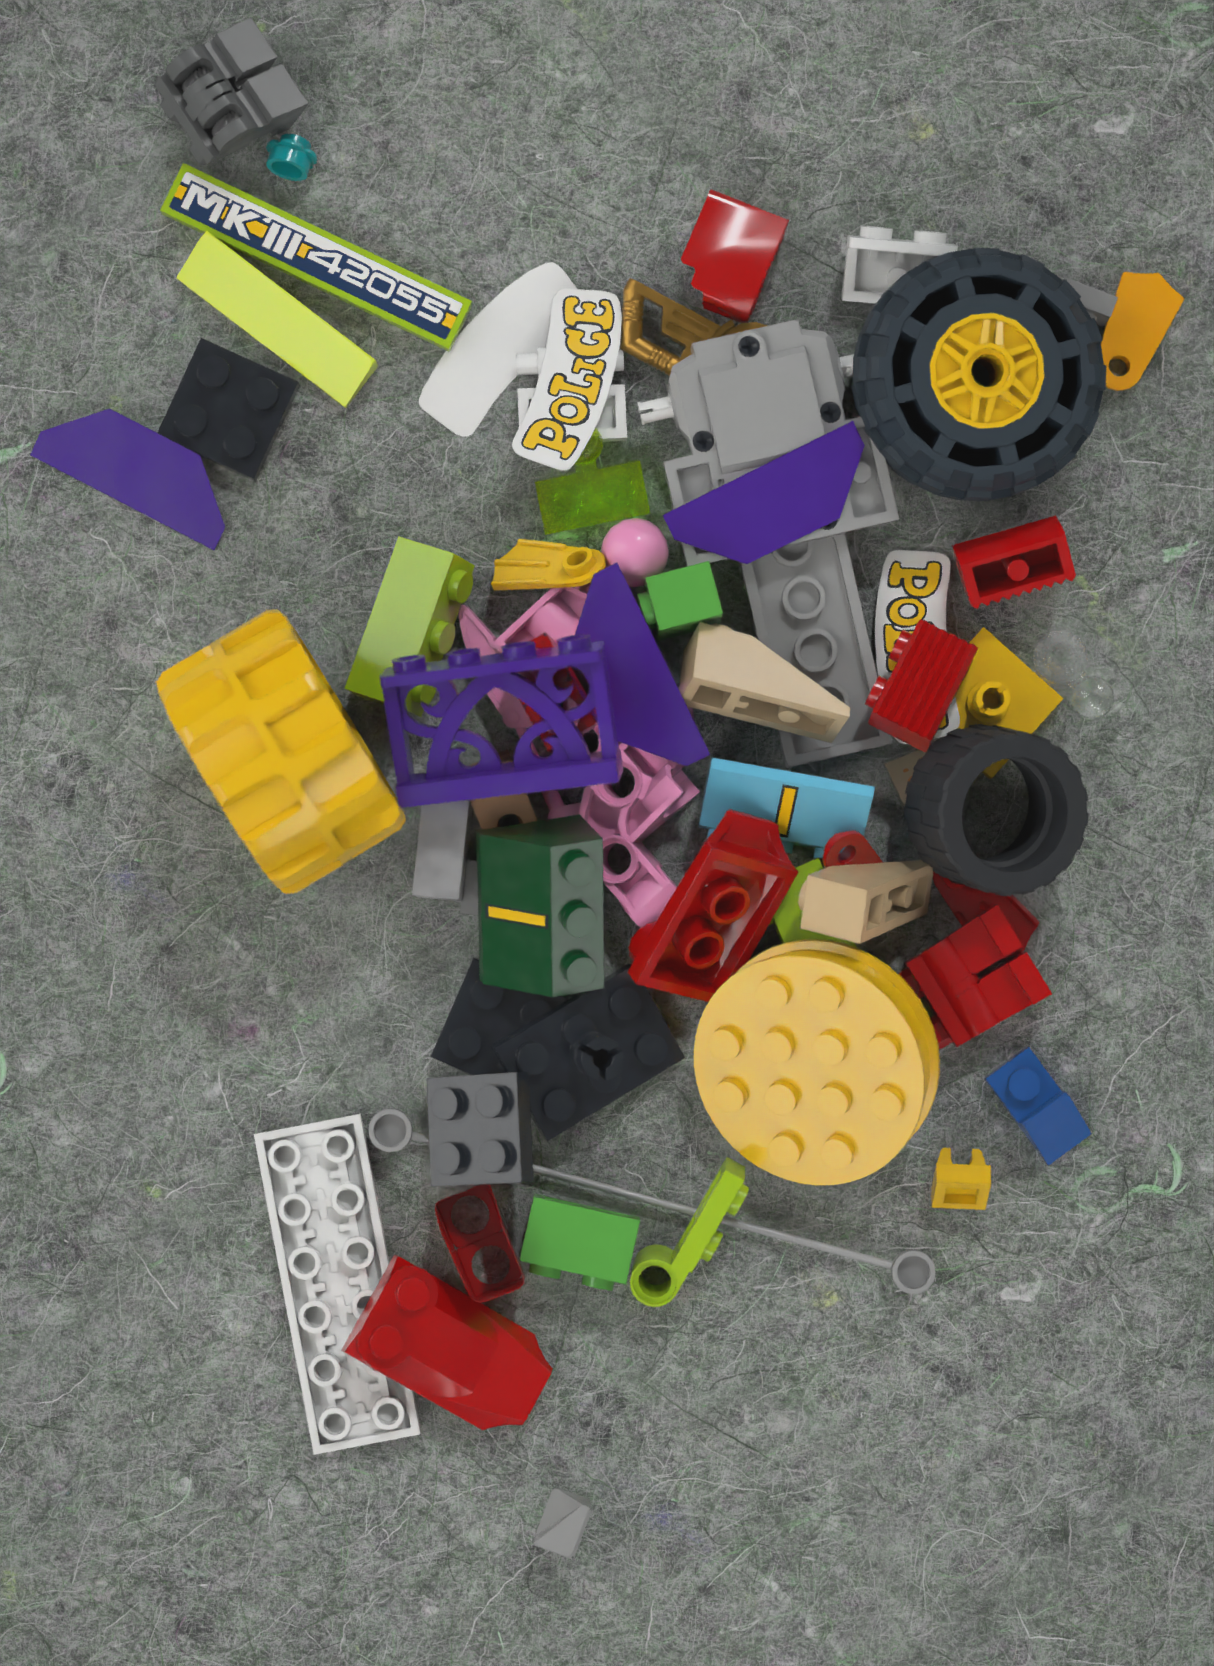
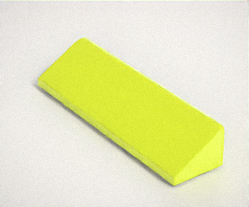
(276, 319)

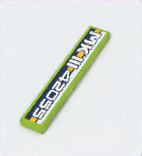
(316, 257)

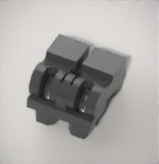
(229, 93)

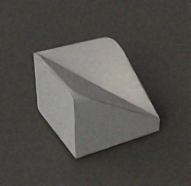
(563, 1523)

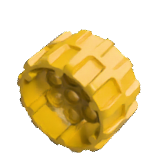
(279, 752)

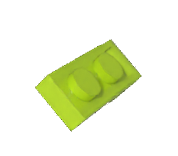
(697, 1241)

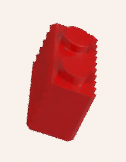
(1014, 561)
(921, 685)

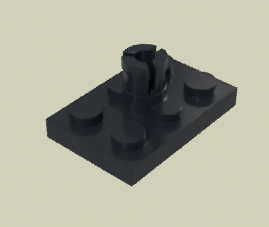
(589, 1052)

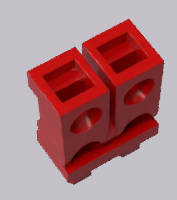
(954, 991)

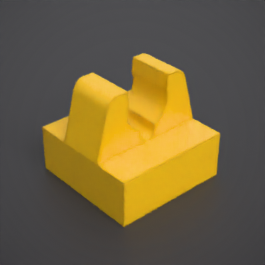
(961, 1184)

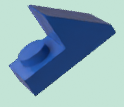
(1038, 1105)

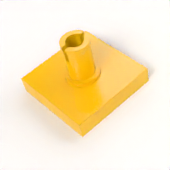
(1002, 692)

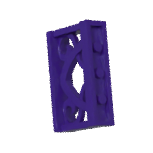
(452, 781)

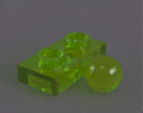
(592, 493)

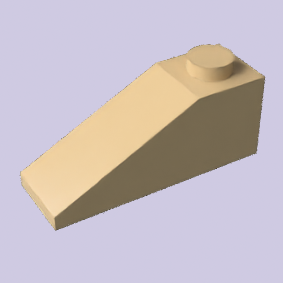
(751, 683)
(864, 898)

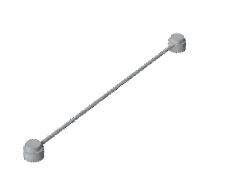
(910, 1269)

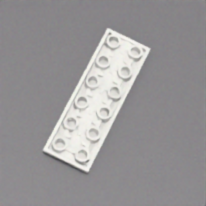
(329, 1265)

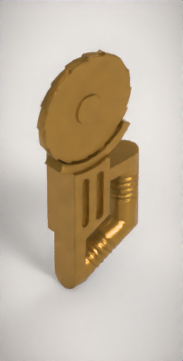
(677, 324)

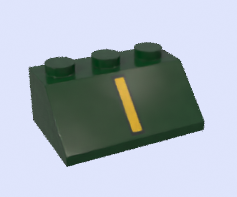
(541, 906)

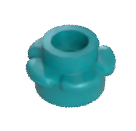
(290, 157)

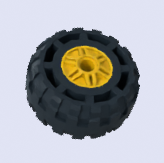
(919, 387)

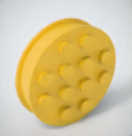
(816, 1062)

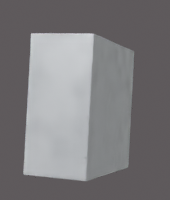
(442, 850)

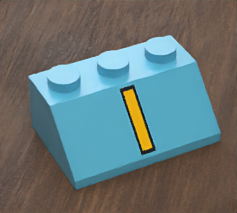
(802, 805)

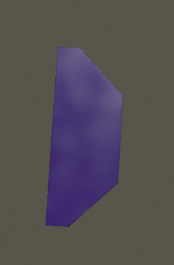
(137, 471)
(774, 500)
(643, 691)

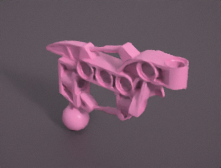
(659, 783)

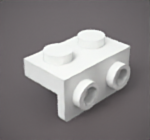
(878, 261)

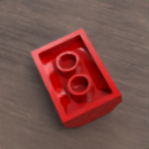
(715, 910)
(449, 1348)

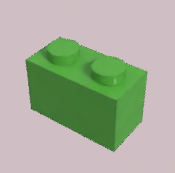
(680, 600)
(579, 1241)

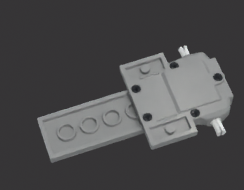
(739, 408)

